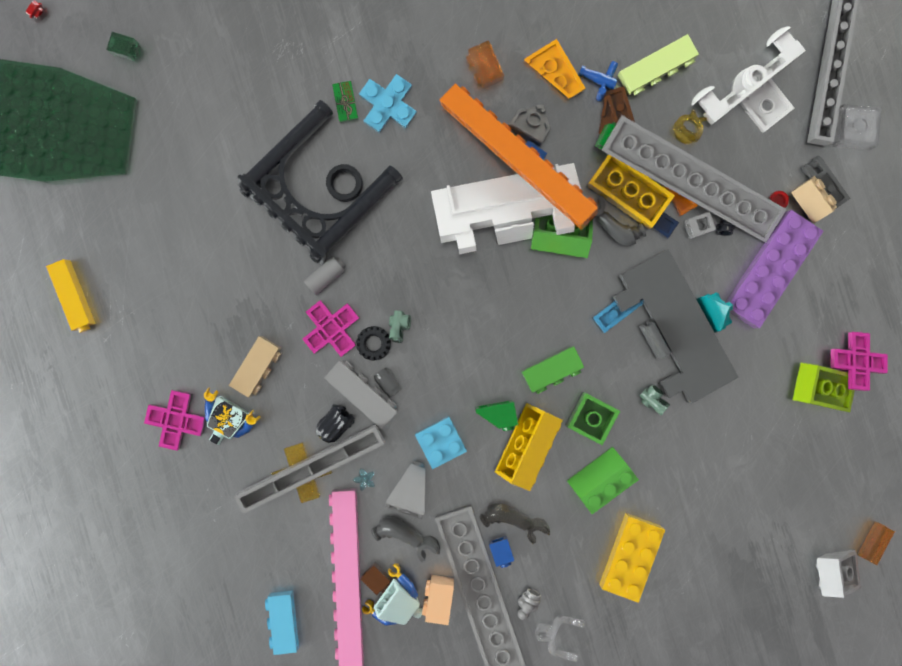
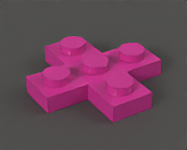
(330, 328)
(859, 361)
(174, 420)

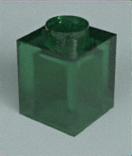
(123, 46)

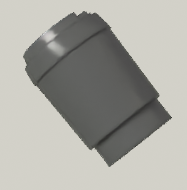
(387, 382)

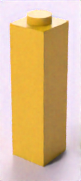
(71, 295)

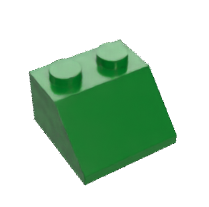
(499, 414)

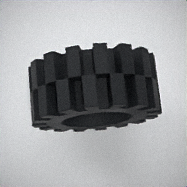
(362, 339)

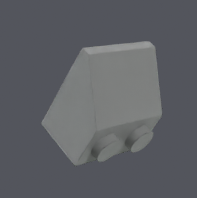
(838, 573)

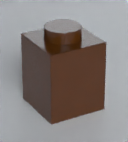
(376, 578)

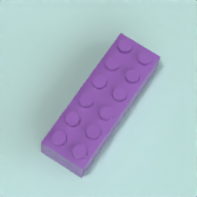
(773, 269)

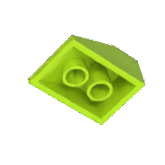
(823, 387)

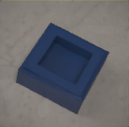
(665, 225)

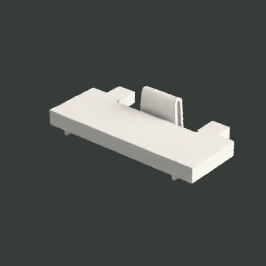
(500, 202)

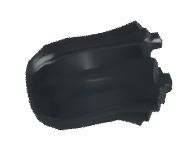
(334, 424)

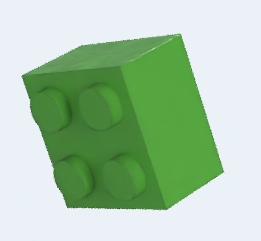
(592, 418)

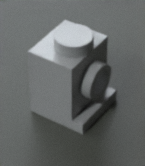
(706, 219)

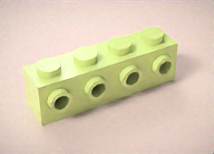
(657, 65)

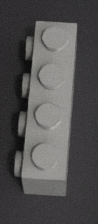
(361, 394)

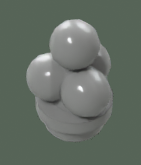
(529, 602)

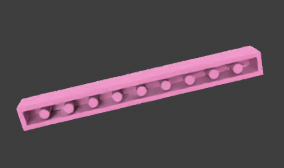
(347, 577)

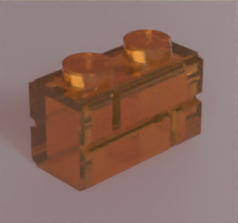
(485, 64)

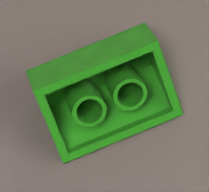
(573, 243)
(602, 480)

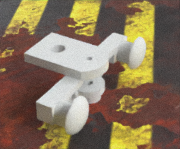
(755, 86)

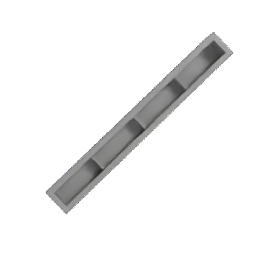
(309, 468)

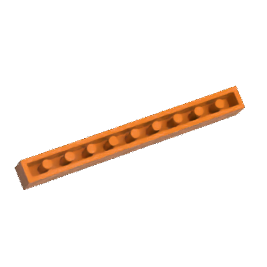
(518, 156)

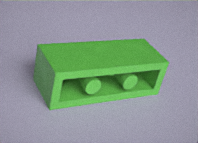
(553, 370)

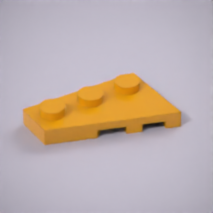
(557, 69)

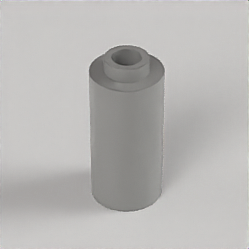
(325, 274)

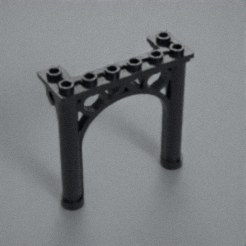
(279, 154)

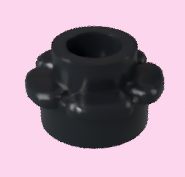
(725, 228)

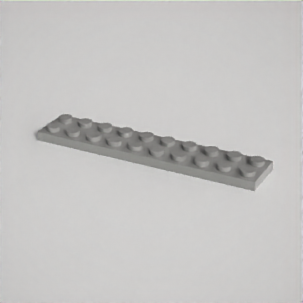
(693, 179)
(479, 588)

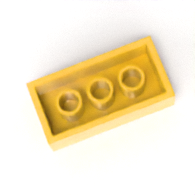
(630, 191)
(528, 447)
(632, 557)

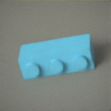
(282, 622)

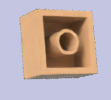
(439, 600)

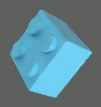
(440, 442)

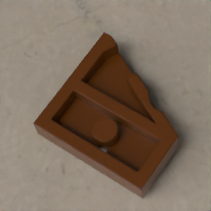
(614, 106)

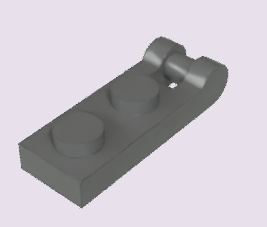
(831, 183)

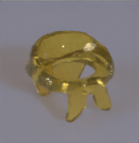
(683, 134)

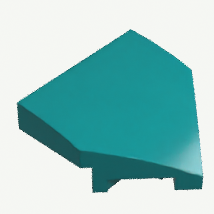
(716, 311)

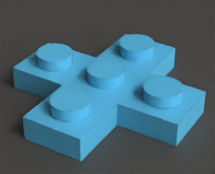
(387, 103)

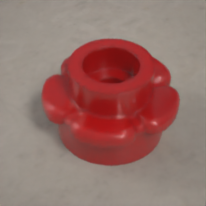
(34, 9)

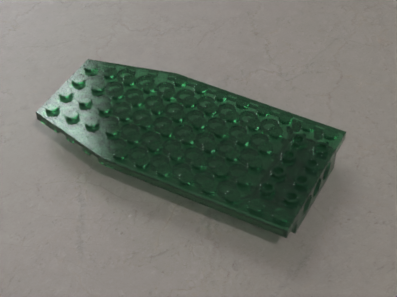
(61, 125)

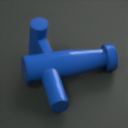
(605, 80)

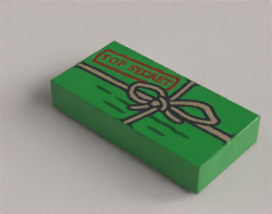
(345, 101)

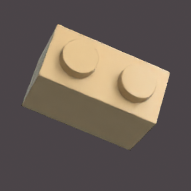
(814, 199)

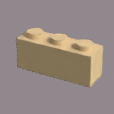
(256, 367)

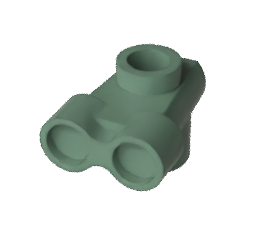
(398, 323)
(652, 398)

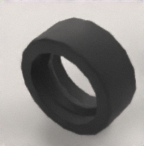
(344, 168)

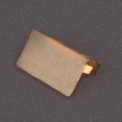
(876, 543)

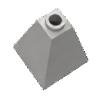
(409, 493)

